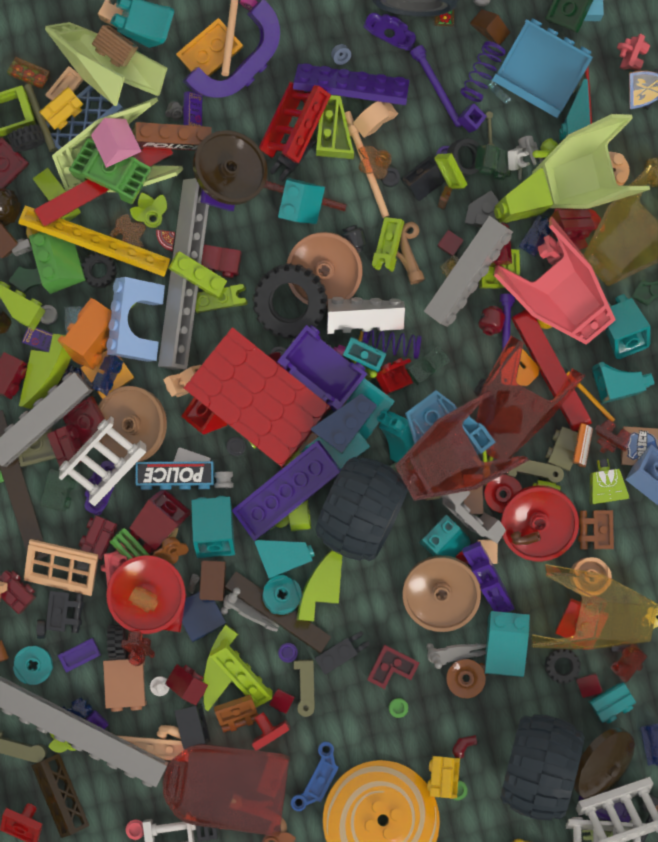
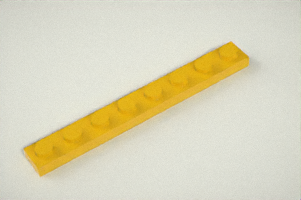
(98, 242)

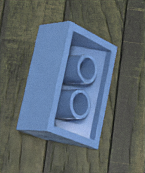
(645, 474)

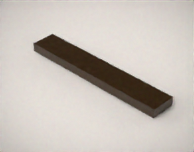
(303, 630)

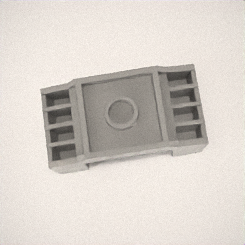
(484, 526)

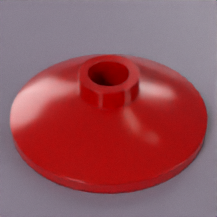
(493, 488)

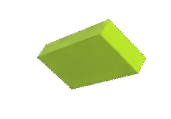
(450, 171)

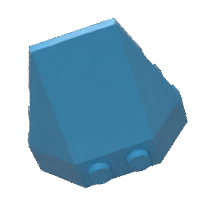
(435, 406)

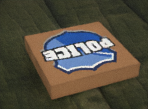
(639, 441)

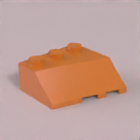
(88, 335)

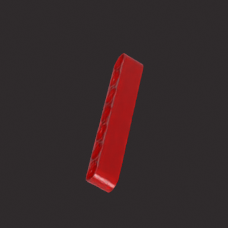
(550, 367)

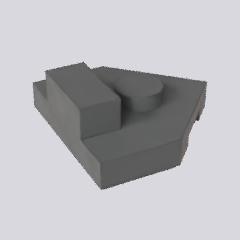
(481, 209)

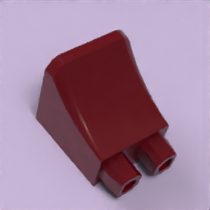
(158, 520)

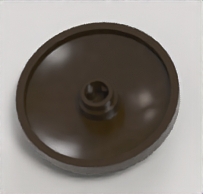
(230, 167)
(604, 762)

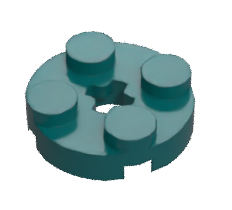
(290, 601)
(32, 676)

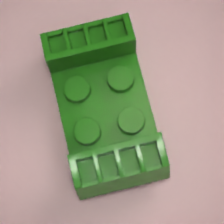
(123, 177)

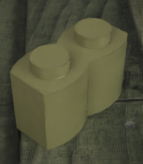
(563, 449)

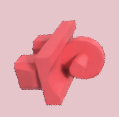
(630, 51)
(551, 250)
(112, 561)

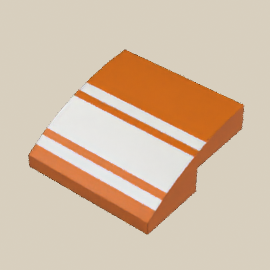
(582, 445)

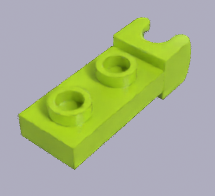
(388, 244)
(227, 298)

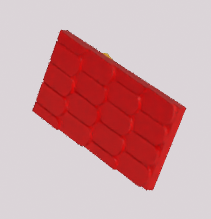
(257, 397)

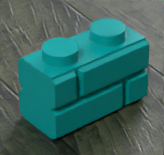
(364, 354)
(612, 702)

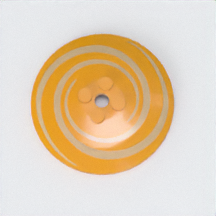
(380, 789)

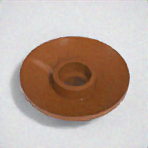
(458, 685)

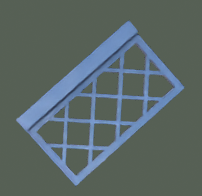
(86, 92)

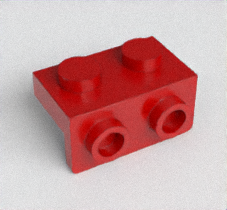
(394, 376)

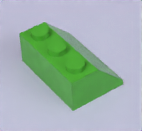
(56, 262)

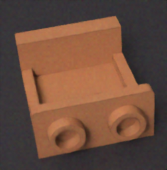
(124, 685)

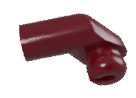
(462, 744)

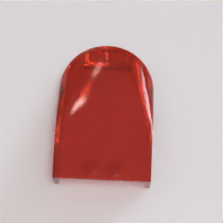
(208, 777)

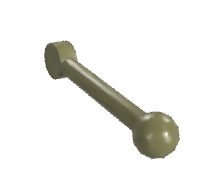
(489, 116)

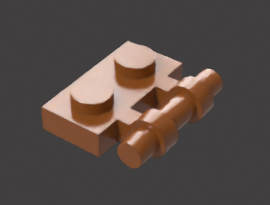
(602, 529)
(236, 713)

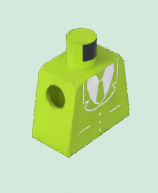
(607, 484)

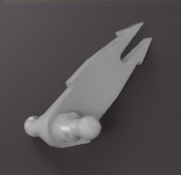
(246, 610)
(453, 653)

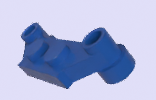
(320, 779)

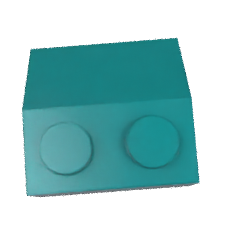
(301, 201)

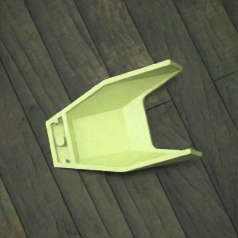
(98, 70)
(67, 154)
(581, 167)

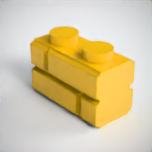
(61, 109)
(444, 777)

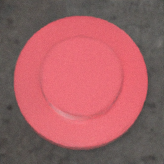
(135, 829)

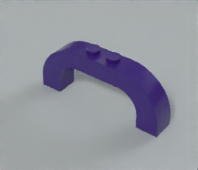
(256, 62)

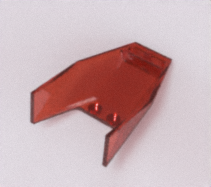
(512, 411)
(446, 460)

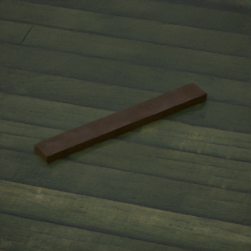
(21, 499)

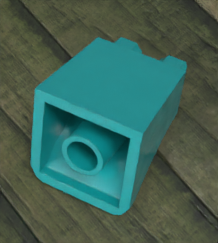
(143, 21)
(630, 329)
(618, 384)
(397, 434)
(445, 538)

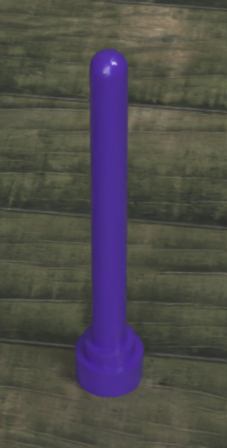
(419, 54)
(507, 302)

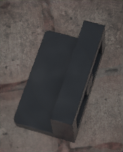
(423, 178)
(192, 726)

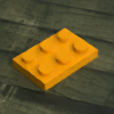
(208, 49)

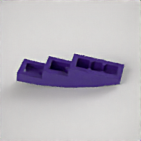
(488, 578)

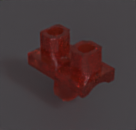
(605, 431)
(137, 647)
(629, 663)

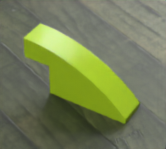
(43, 372)
(321, 586)
(214, 675)

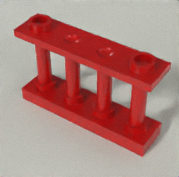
(304, 127)

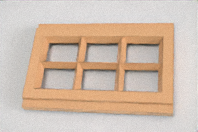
(49, 580)

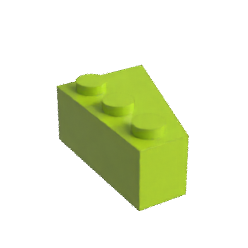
(333, 132)

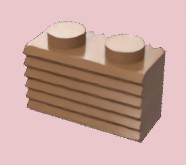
(114, 45)

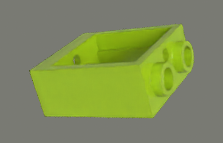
(20, 93)

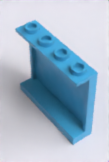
(543, 68)

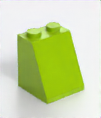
(526, 200)

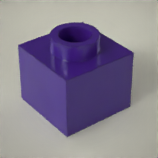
(471, 118)

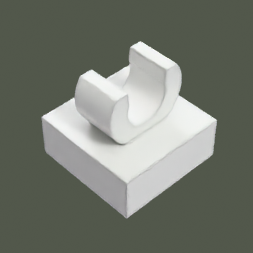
(515, 159)

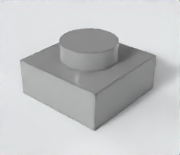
(23, 247)

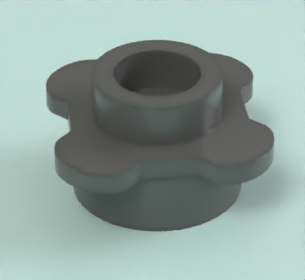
(174, 110)

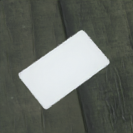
(187, 456)

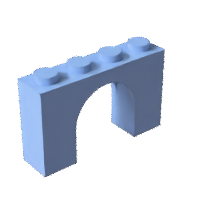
(121, 339)

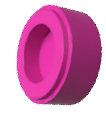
(248, 4)

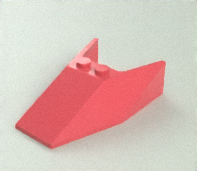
(565, 295)

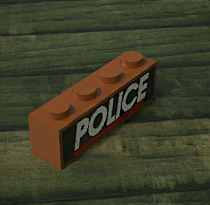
(169, 136)

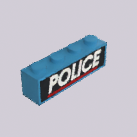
(174, 474)

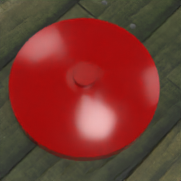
(544, 511)
(155, 576)

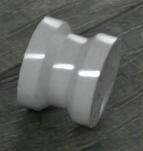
(223, 479)

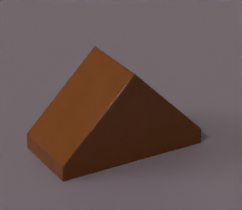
(490, 26)

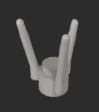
(527, 144)

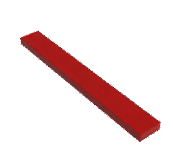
(89, 190)

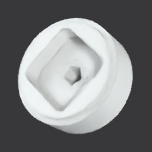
(158, 686)

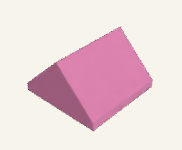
(115, 141)

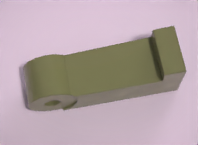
(537, 469)
(306, 704)
(22, 750)

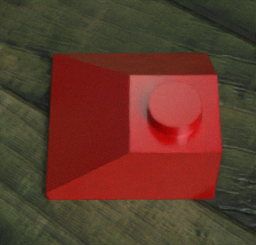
(202, 418)

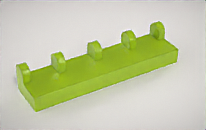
(240, 673)

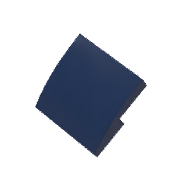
(201, 617)

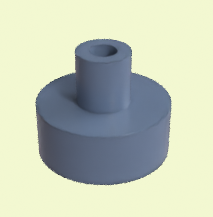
(341, 54)

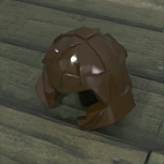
(8, 206)

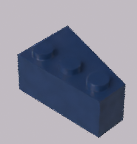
(345, 423)

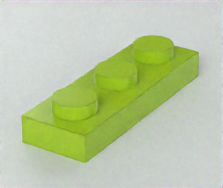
(197, 274)

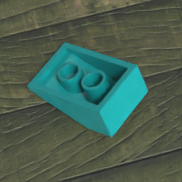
(578, 114)
(506, 643)

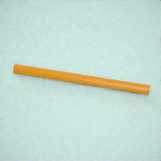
(594, 401)

